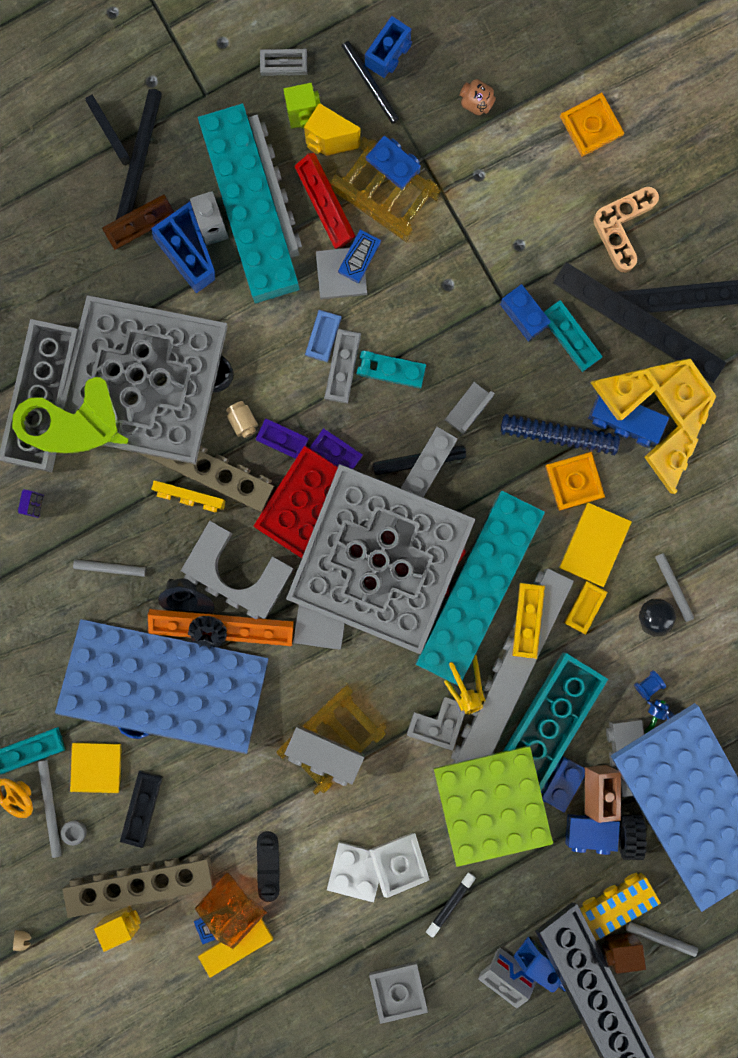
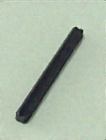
(139, 152)

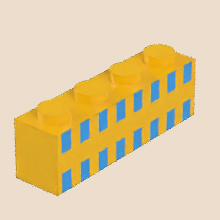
(619, 905)

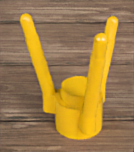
(470, 701)

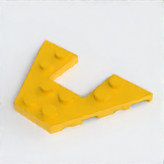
(682, 394)

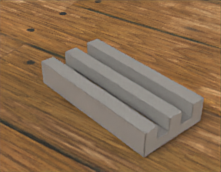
(271, 71)

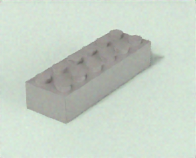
(40, 375)

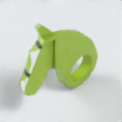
(73, 433)

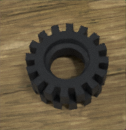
(632, 837)

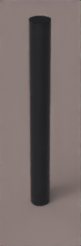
(370, 82)

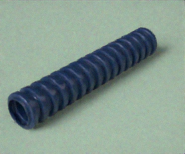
(559, 434)

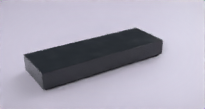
(108, 130)
(141, 809)

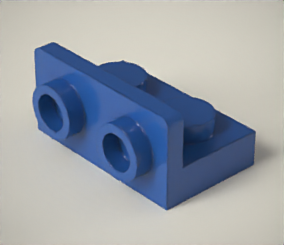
(563, 784)

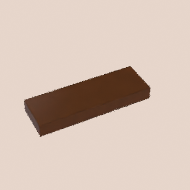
(137, 222)

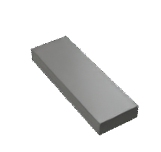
(342, 366)

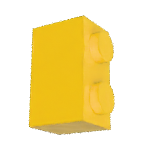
(117, 928)

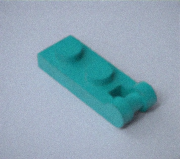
(392, 369)

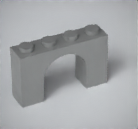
(203, 567)

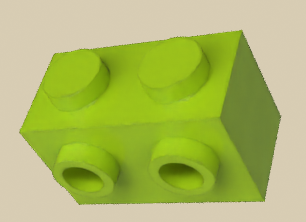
(300, 103)

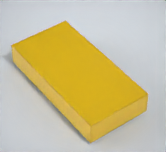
(585, 607)

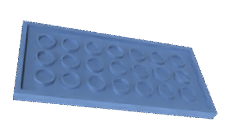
(162, 686)
(688, 800)

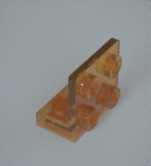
(229, 912)

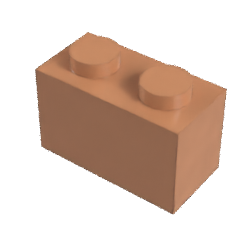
(602, 793)

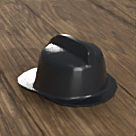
(183, 596)

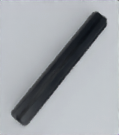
(409, 461)

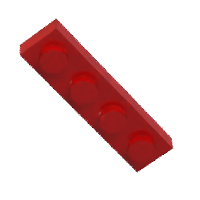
(324, 201)

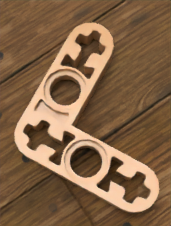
(614, 226)

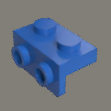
(393, 162)

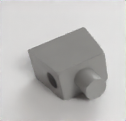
(209, 217)

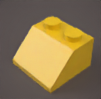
(330, 132)

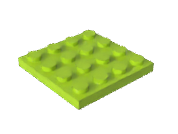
(493, 806)

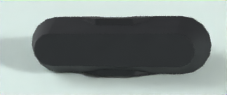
(268, 866)

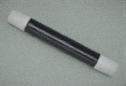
(450, 905)

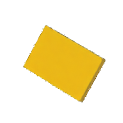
(595, 544)

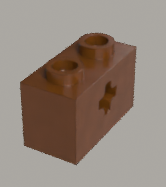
(624, 953)

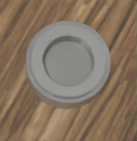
(73, 832)

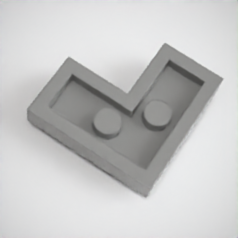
(438, 731)

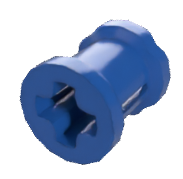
(650, 685)

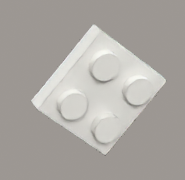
(399, 865)
(353, 873)

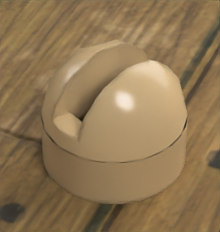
(20, 941)

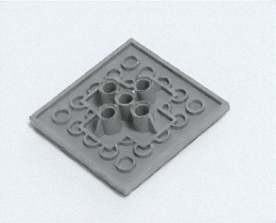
(182, 347)
(426, 540)

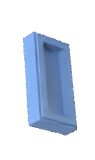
(323, 336)

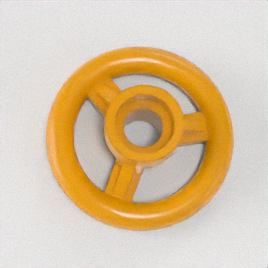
(17, 794)

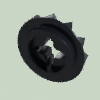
(207, 624)

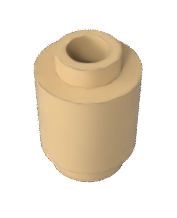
(242, 419)

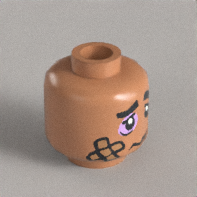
(477, 97)

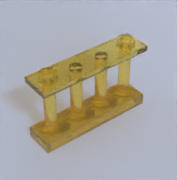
(382, 213)
(326, 716)

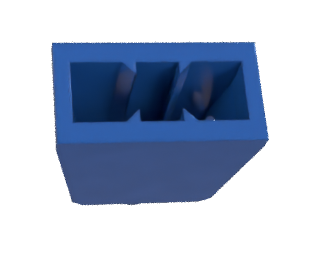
(537, 965)

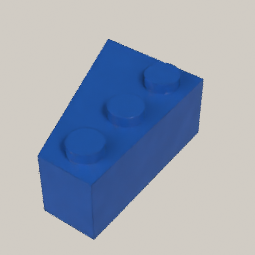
(184, 246)

